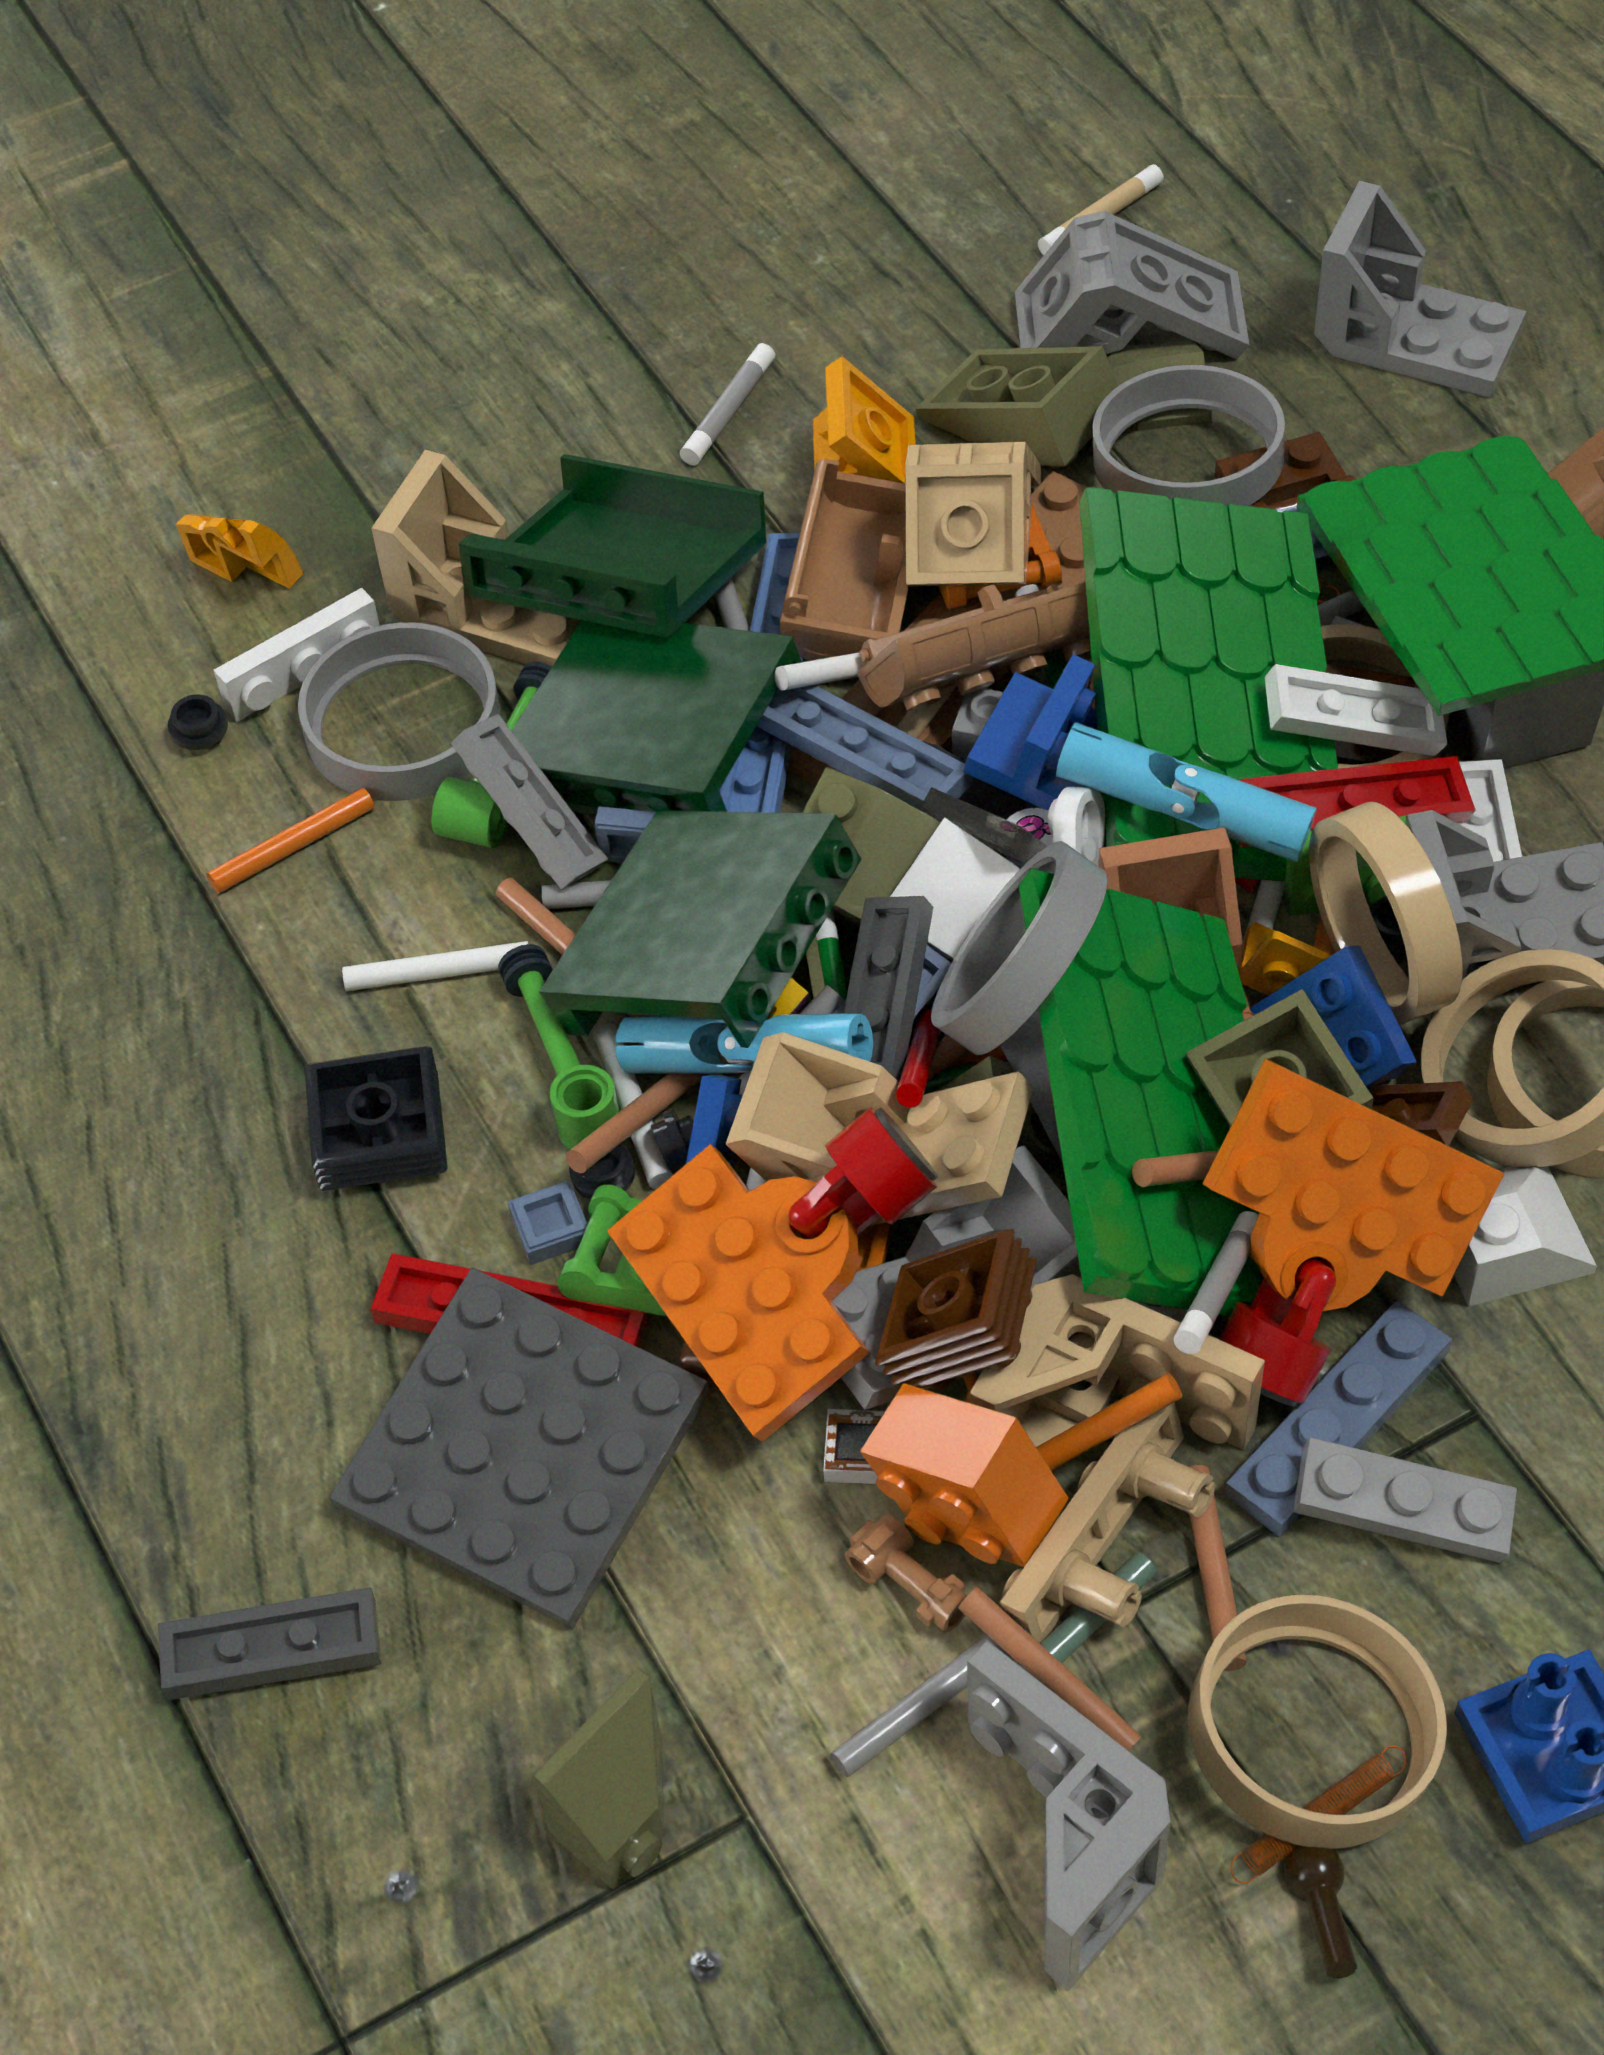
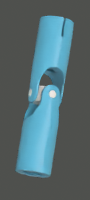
(1141, 778)
(691, 1043)

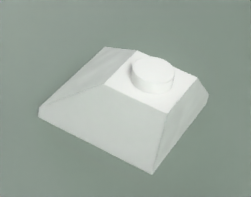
(1523, 1240)

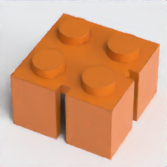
(964, 1475)

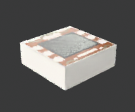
(845, 1437)

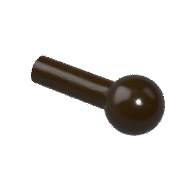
(1316, 1878)

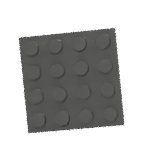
(521, 1446)

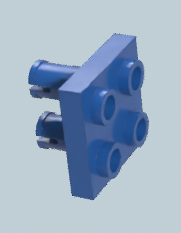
(1355, 1014)
(1543, 1742)

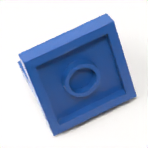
(1028, 731)

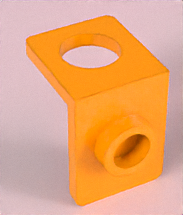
(1277, 959)

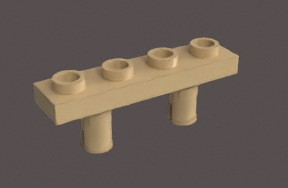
(1108, 1492)

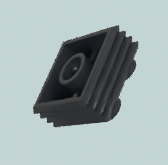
(359, 1150)

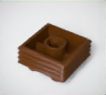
(958, 1312)

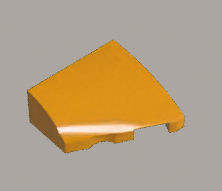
(233, 544)

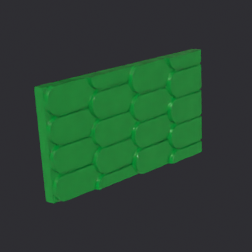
(1480, 591)
(1183, 629)
(1120, 1091)

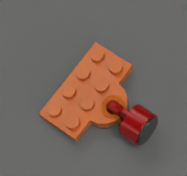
(1337, 1208)
(759, 1267)

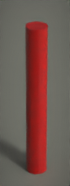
(918, 1062)

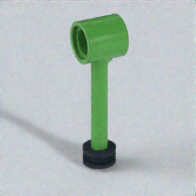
(464, 807)
(580, 1094)

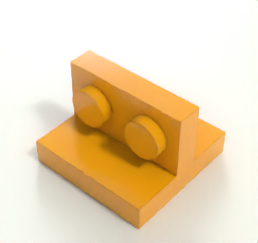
(862, 426)

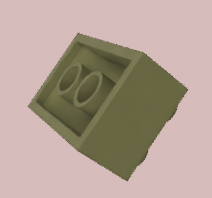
(1024, 397)
(883, 831)

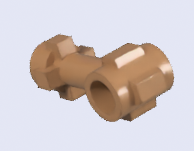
(882, 1549)

